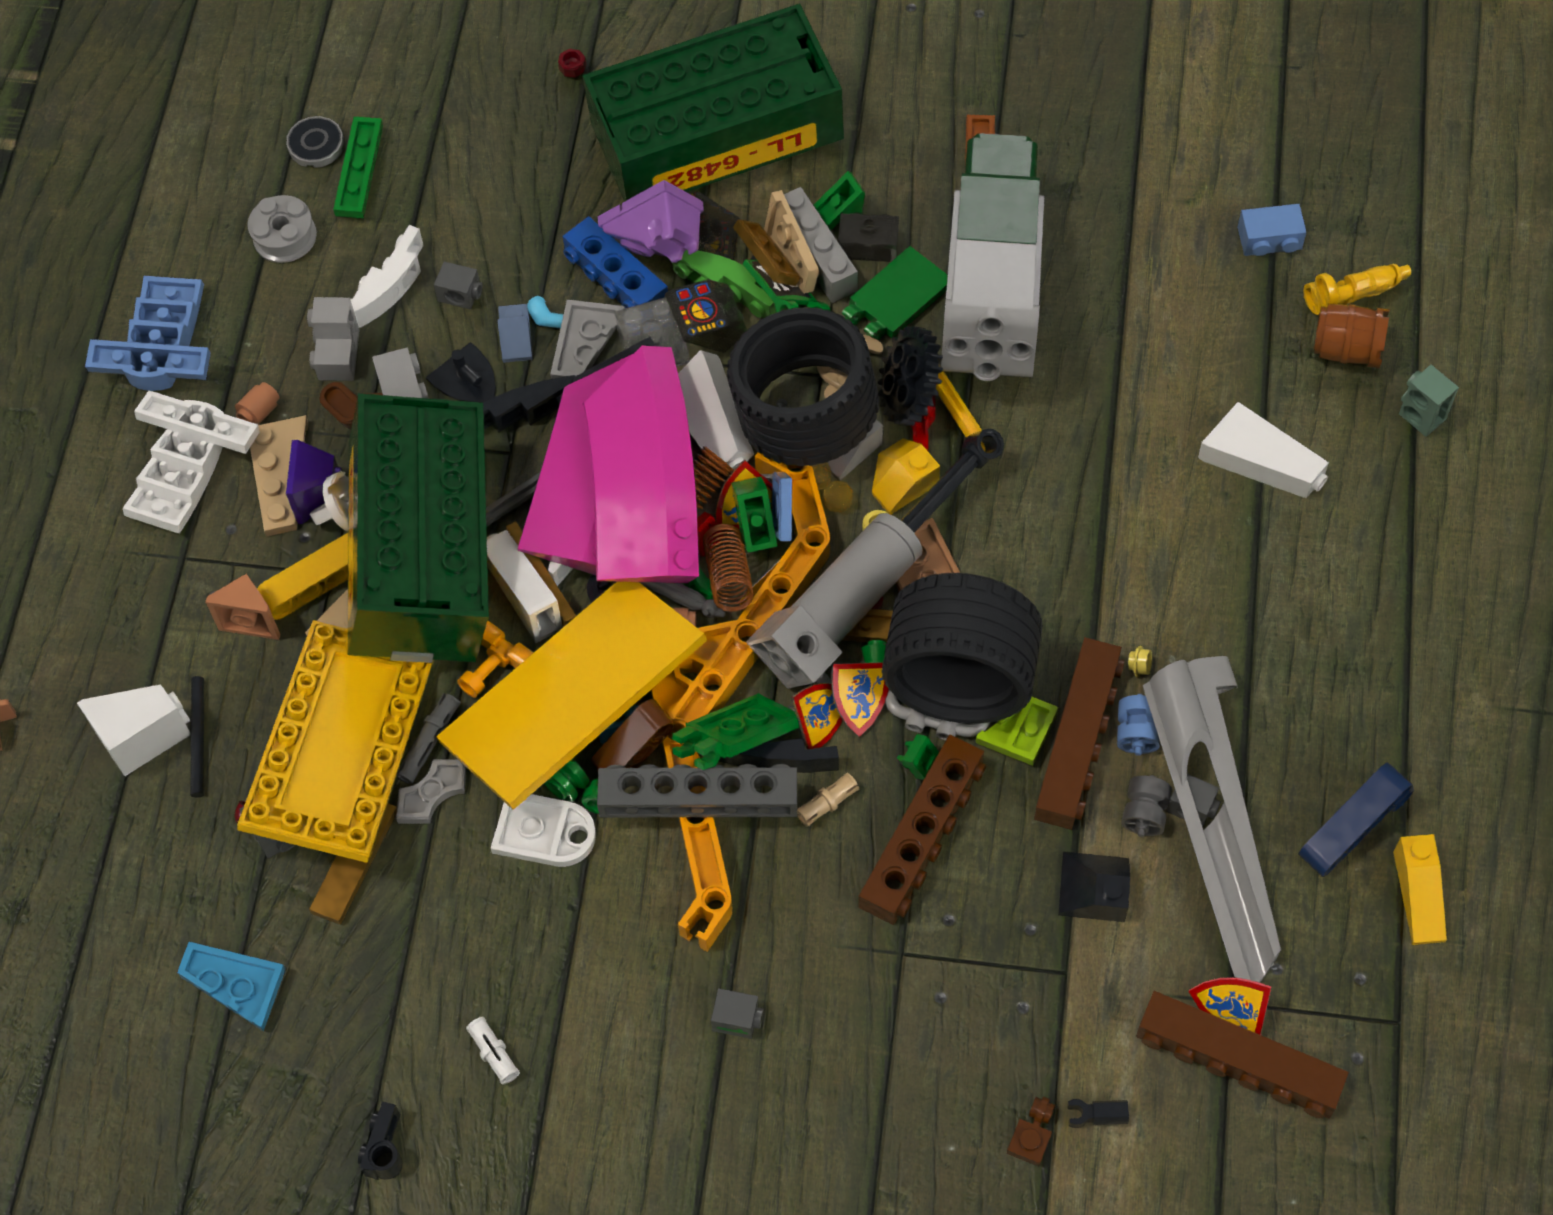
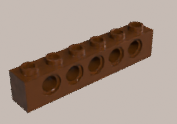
(954, 757)

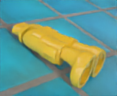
(1353, 287)

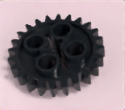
(910, 375)

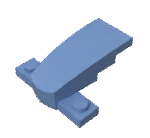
(157, 337)

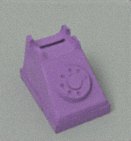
(656, 222)

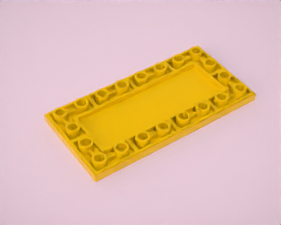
(570, 690)
(334, 747)

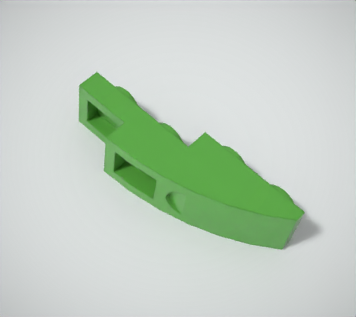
(710, 266)

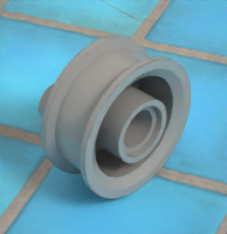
(282, 228)

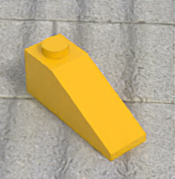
(1421, 888)

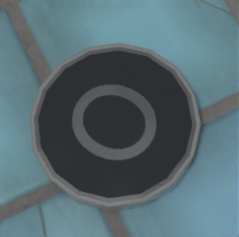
(315, 141)

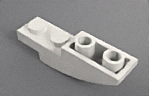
(385, 287)

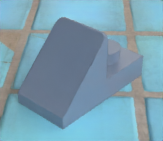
(515, 333)

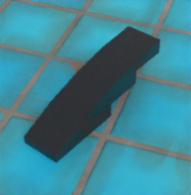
(526, 402)
(788, 753)

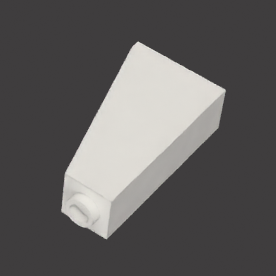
(712, 409)
(1263, 453)
(523, 587)

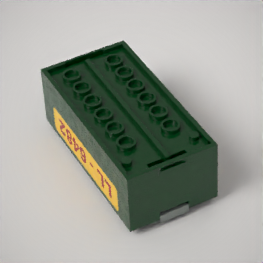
(716, 104)
(417, 529)

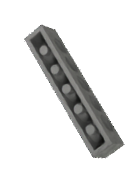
(681, 802)

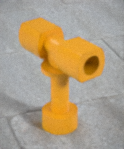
(500, 654)

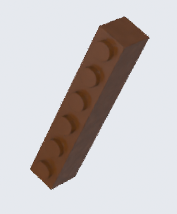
(1078, 733)
(1242, 1055)

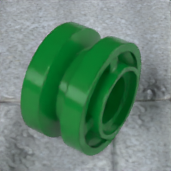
(566, 780)

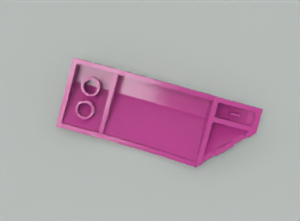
(643, 473)
(562, 507)

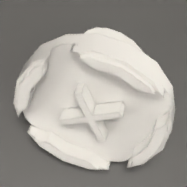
(336, 501)

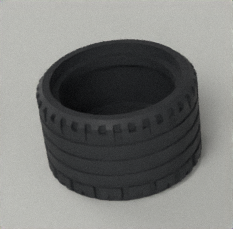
(795, 341)
(962, 648)

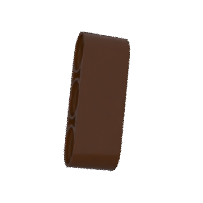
(635, 737)

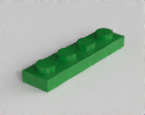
(358, 167)

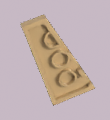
(271, 465)

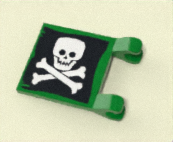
(782, 295)

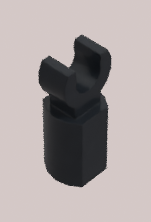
(1099, 1112)

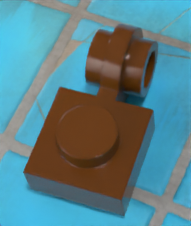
(1030, 1139)

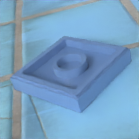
(782, 505)

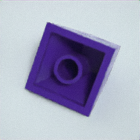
(306, 477)

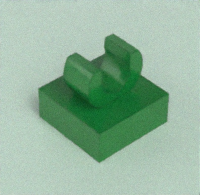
(919, 756)

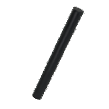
(197, 737)

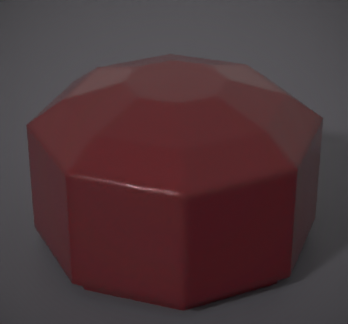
(572, 63)

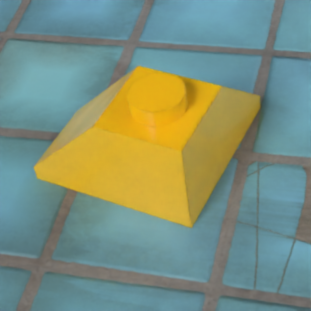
(903, 474)

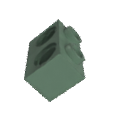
(1428, 399)

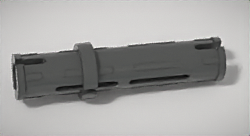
(427, 738)

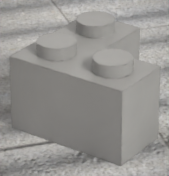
(335, 338)
(397, 374)

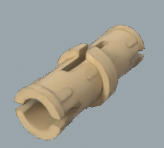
(827, 799)

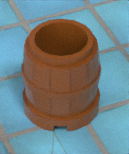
(1351, 334)

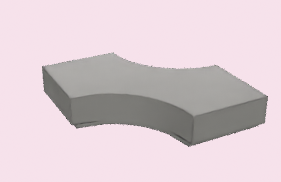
(419, 801)

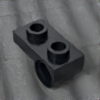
(383, 1127)

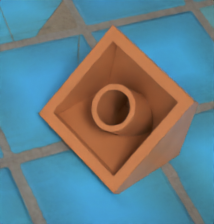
(242, 610)

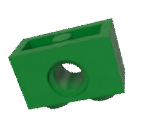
(754, 514)

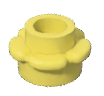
(1140, 661)

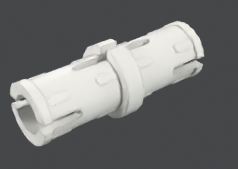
(480, 1033)

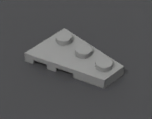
(582, 336)

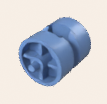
(1136, 728)

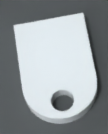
(542, 831)

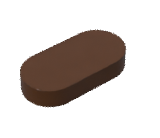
(339, 402)

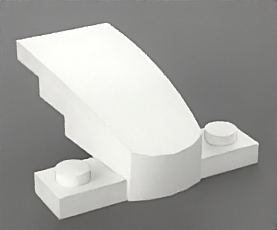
(182, 457)

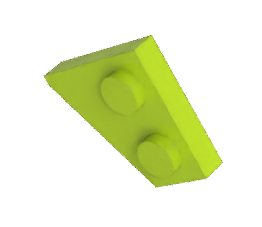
(1022, 733)

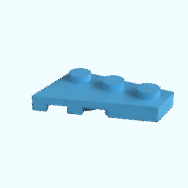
(233, 979)

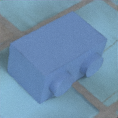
(1271, 229)

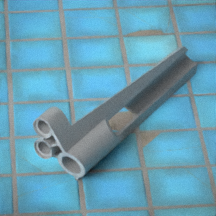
(1184, 713)

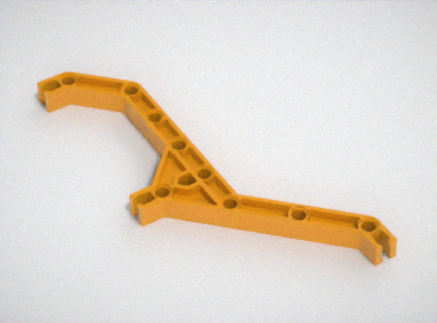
(725, 663)

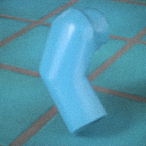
(542, 315)

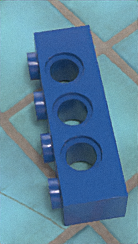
(610, 256)

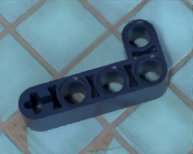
(1356, 818)

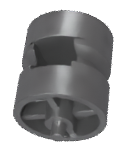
(1148, 799)

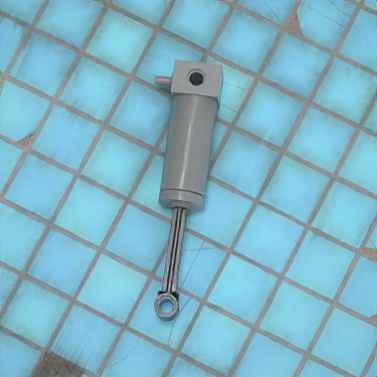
(804, 638)

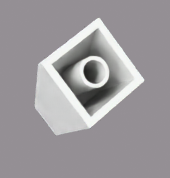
(136, 724)

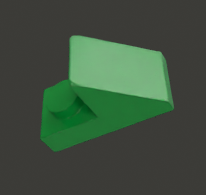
(843, 197)

